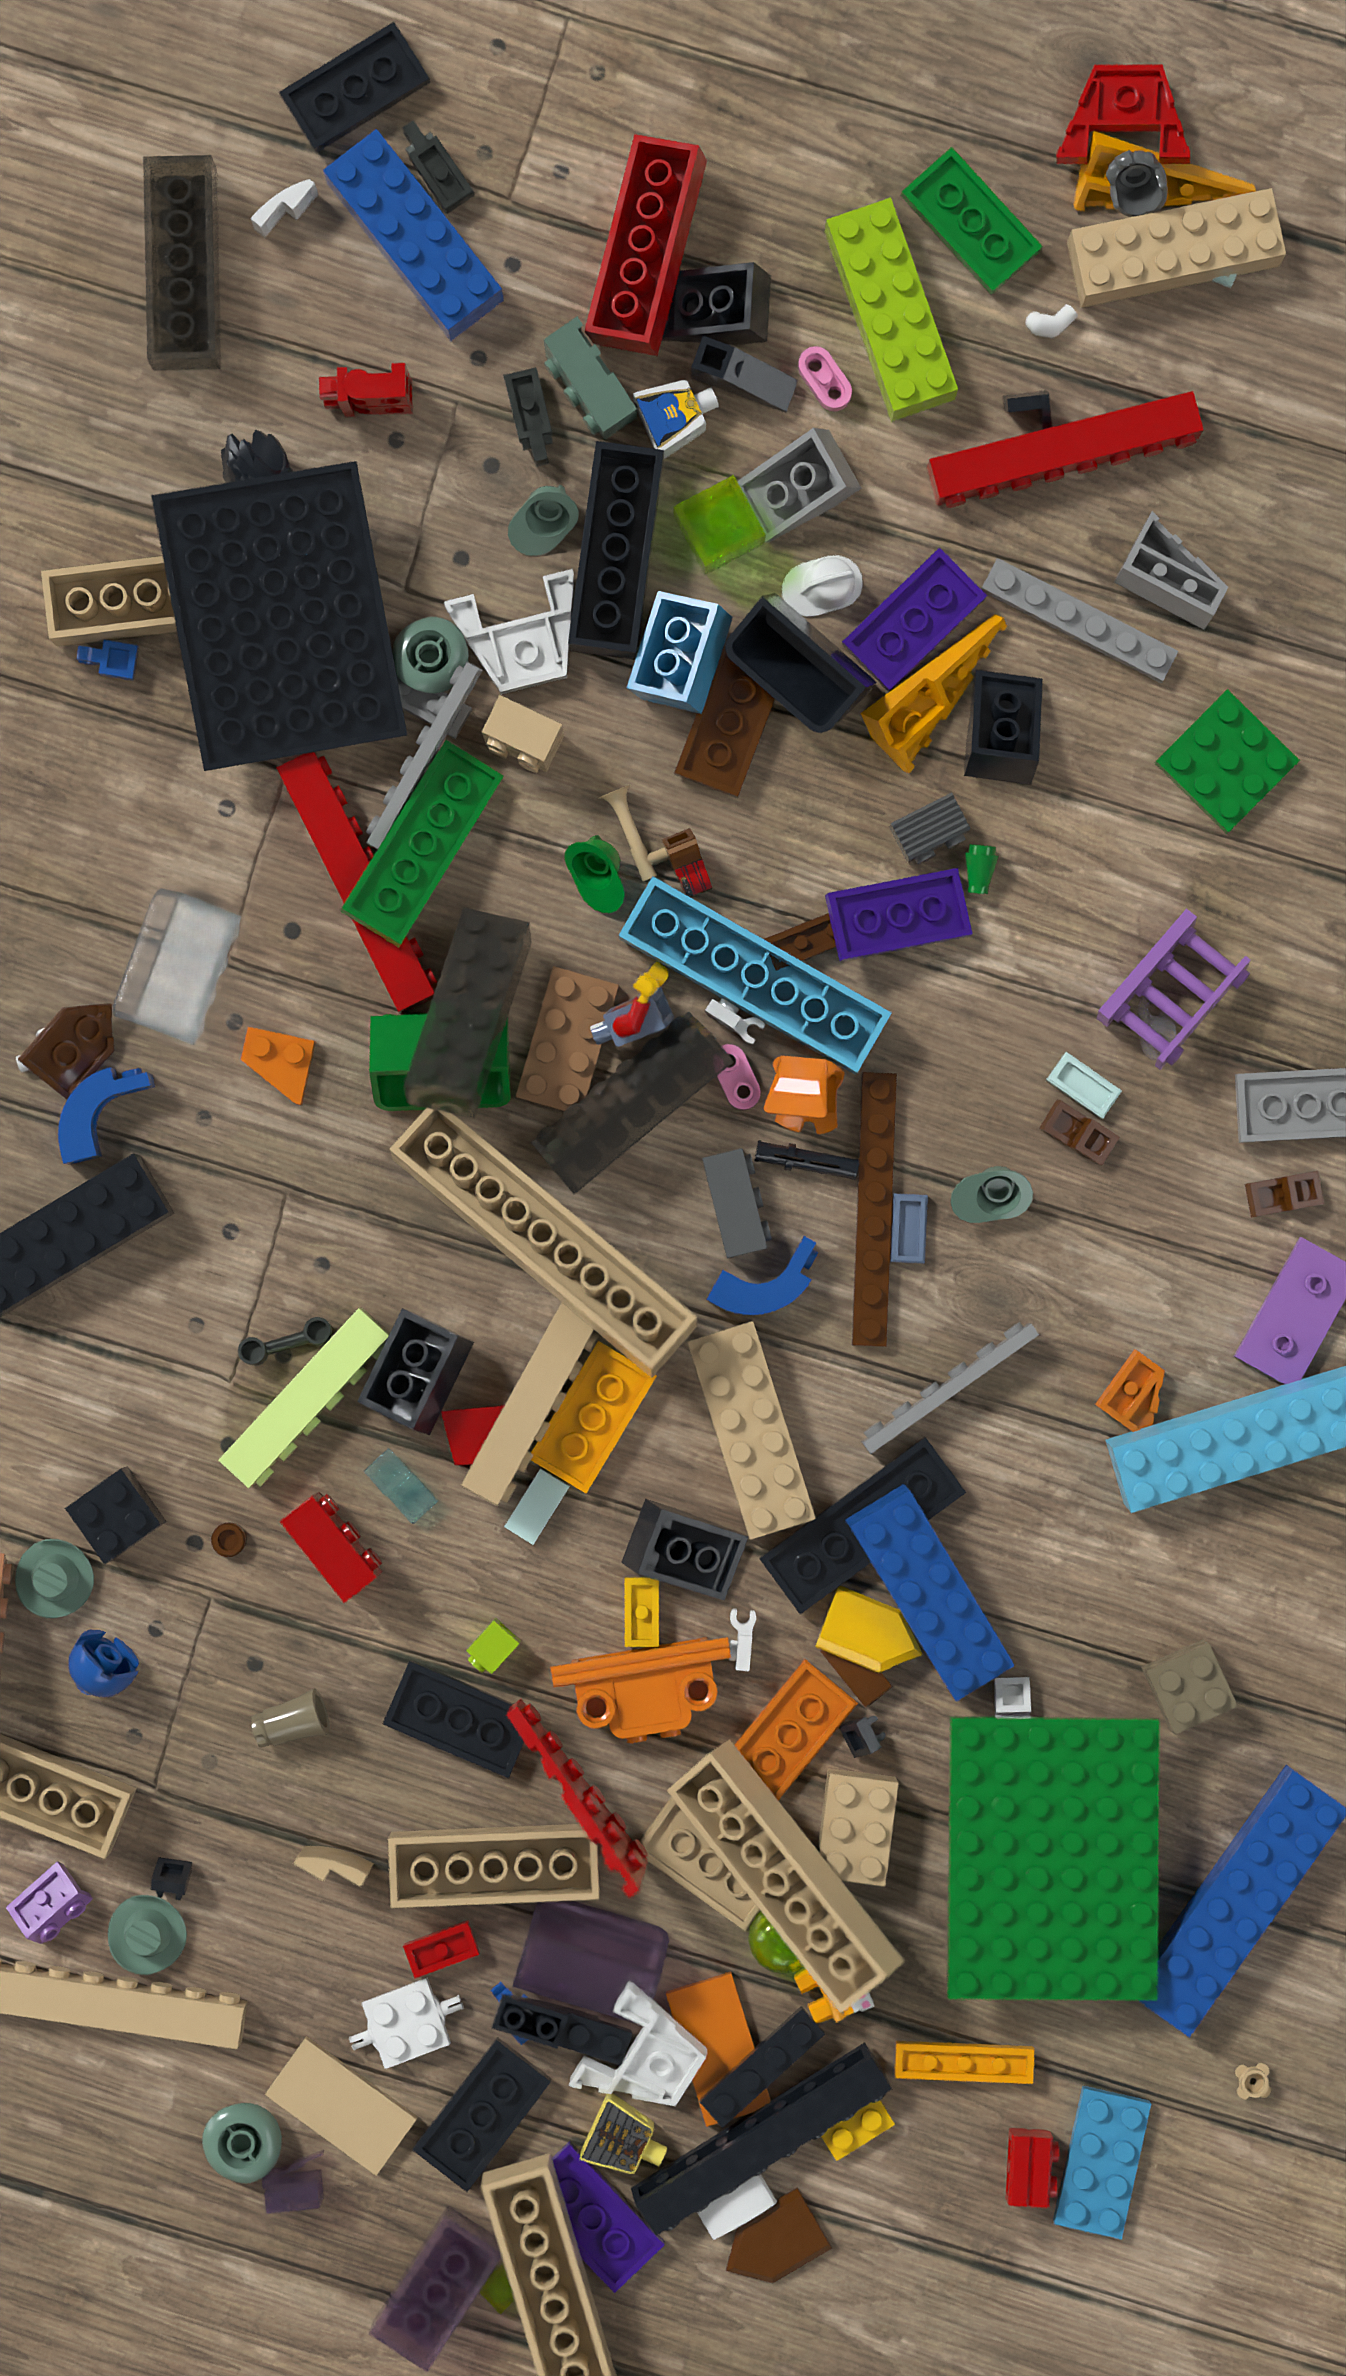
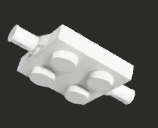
(406, 2023)

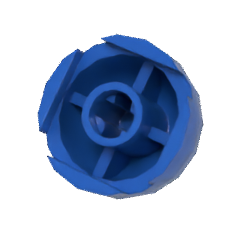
(100, 1665)

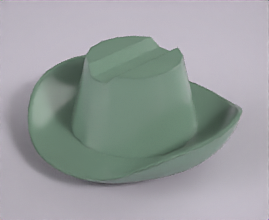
(429, 654)
(53, 1578)
(146, 1934)
(242, 2142)

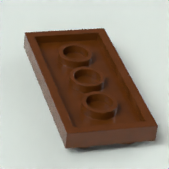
(727, 730)

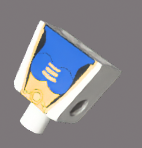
(673, 414)

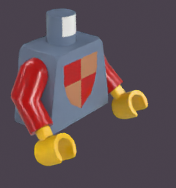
(639, 1015)

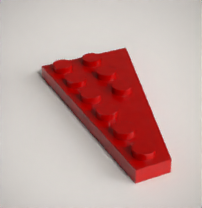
(584, 1801)

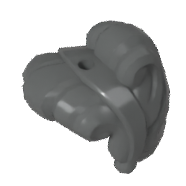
(1137, 183)

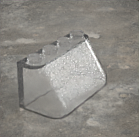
(176, 965)

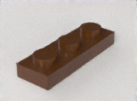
(804, 940)

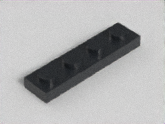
(761, 2066)

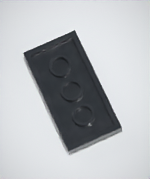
(354, 87)
(455, 1718)
(482, 2114)

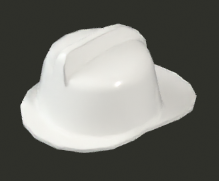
(822, 585)

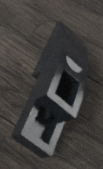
(561, 2027)

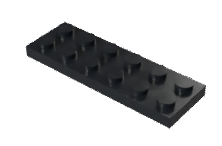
(826, 1550)

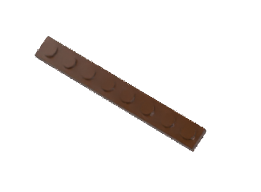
(874, 1209)

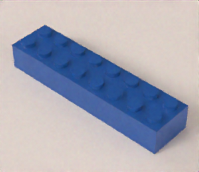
(1241, 1897)

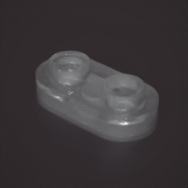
(1161, 1024)

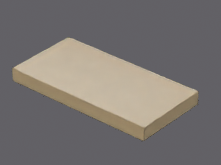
(687, 1858)
(341, 2105)

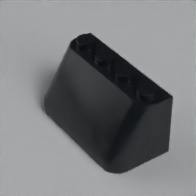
(797, 664)

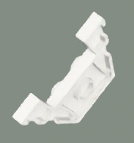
(524, 649)
(658, 2061)

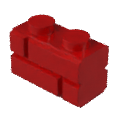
(1030, 2168)

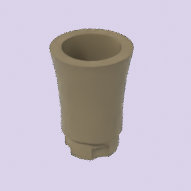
(291, 1720)

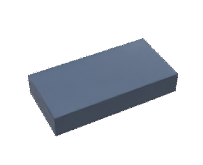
(908, 1228)

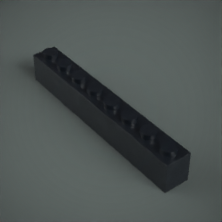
(760, 2139)

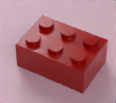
(332, 1545)

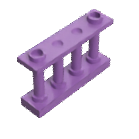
(1161, 958)

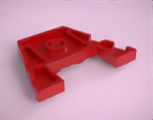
(1125, 101)

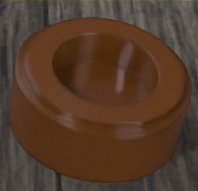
(228, 1539)

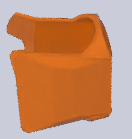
(804, 1092)

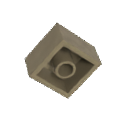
(1189, 1686)

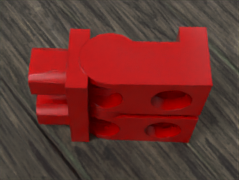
(368, 392)

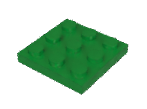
(1226, 761)

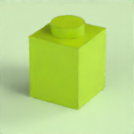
(492, 1647)

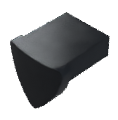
(1030, 401)

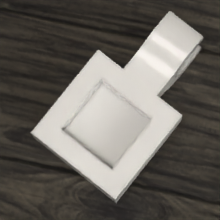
(725, 1013)
(741, 1648)

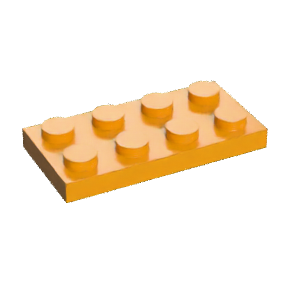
(592, 1417)

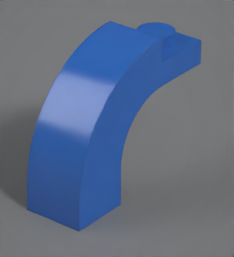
(82, 1109)
(764, 1298)

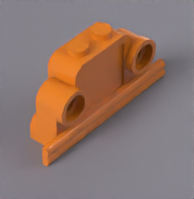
(644, 1687)

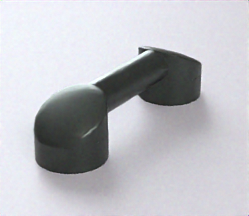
(255, 1352)

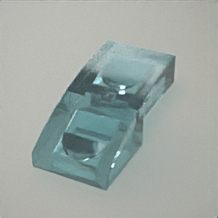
(401, 1486)

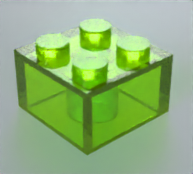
(719, 524)

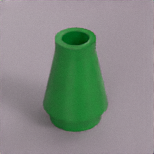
(980, 867)

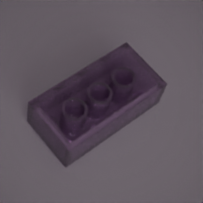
(437, 2289)

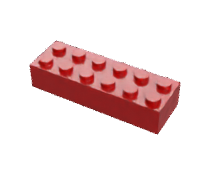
(645, 245)

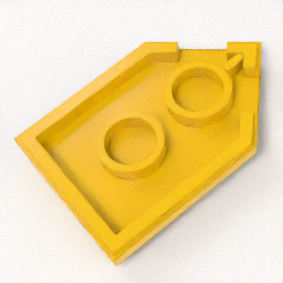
(866, 1632)

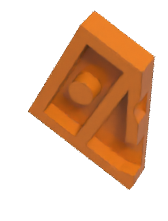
(280, 1060)
(1133, 1393)

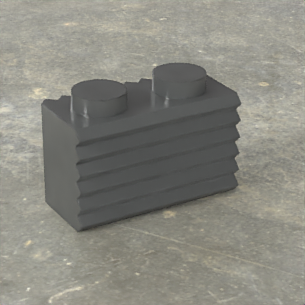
(930, 828)

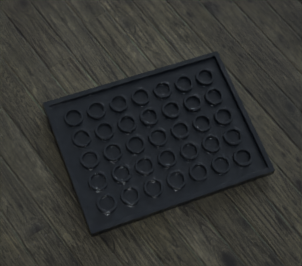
(279, 615)

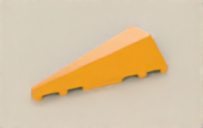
(1184, 181)
(912, 710)

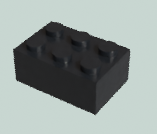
(415, 1372)

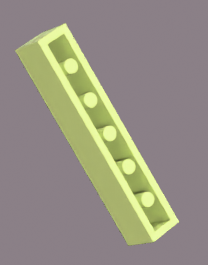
(305, 1398)

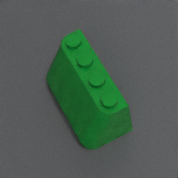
(391, 1053)

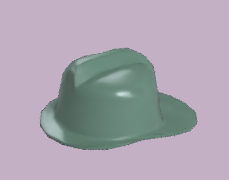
(543, 521)
(991, 1195)

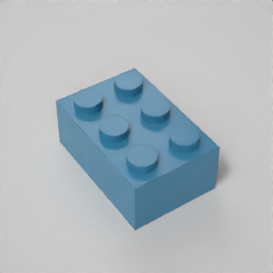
(679, 652)

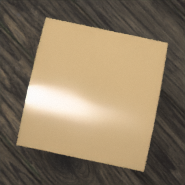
(321, 1859)

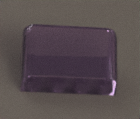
(589, 1955)

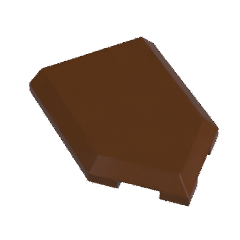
(71, 1046)
(778, 2240)

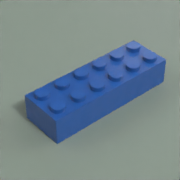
(413, 235)
(930, 1592)

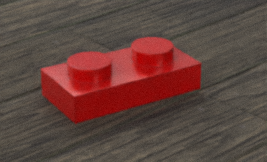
(441, 1949)

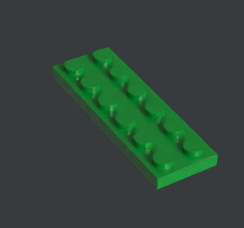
(422, 843)

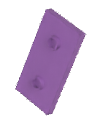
(1295, 1314)

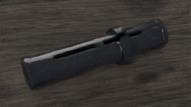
(766, 1153)

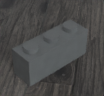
(736, 1202)

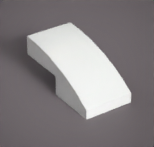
(291, 200)
(1012, 1697)
(738, 2207)

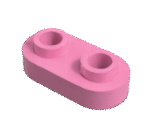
(826, 379)
(737, 1076)

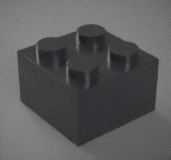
(115, 1515)

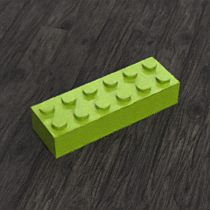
(891, 309)

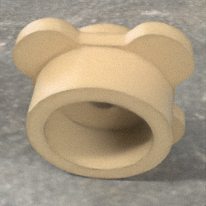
(1260, 2088)

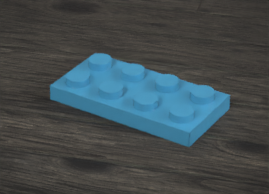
(1102, 2162)

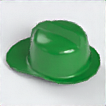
(595, 873)

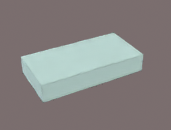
(1083, 1085)
(537, 1506)

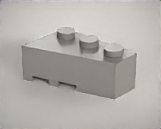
(1170, 575)

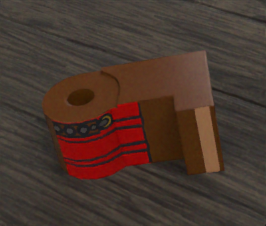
(687, 862)

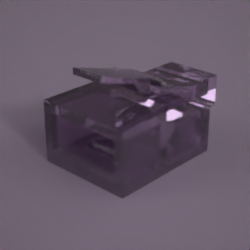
(293, 2190)

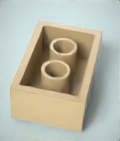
(857, 1825)

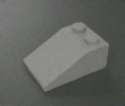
(799, 483)

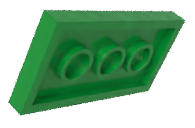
(971, 220)

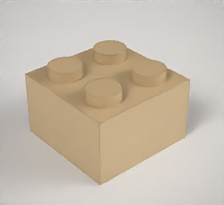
(522, 734)

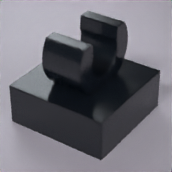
(861, 1736)
(171, 1877)

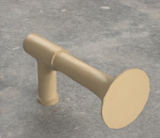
(643, 860)

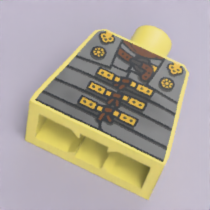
(621, 2137)

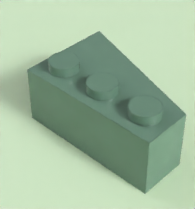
(588, 380)

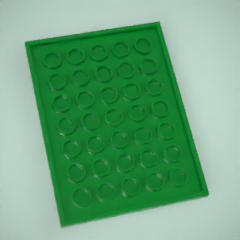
(1053, 1858)

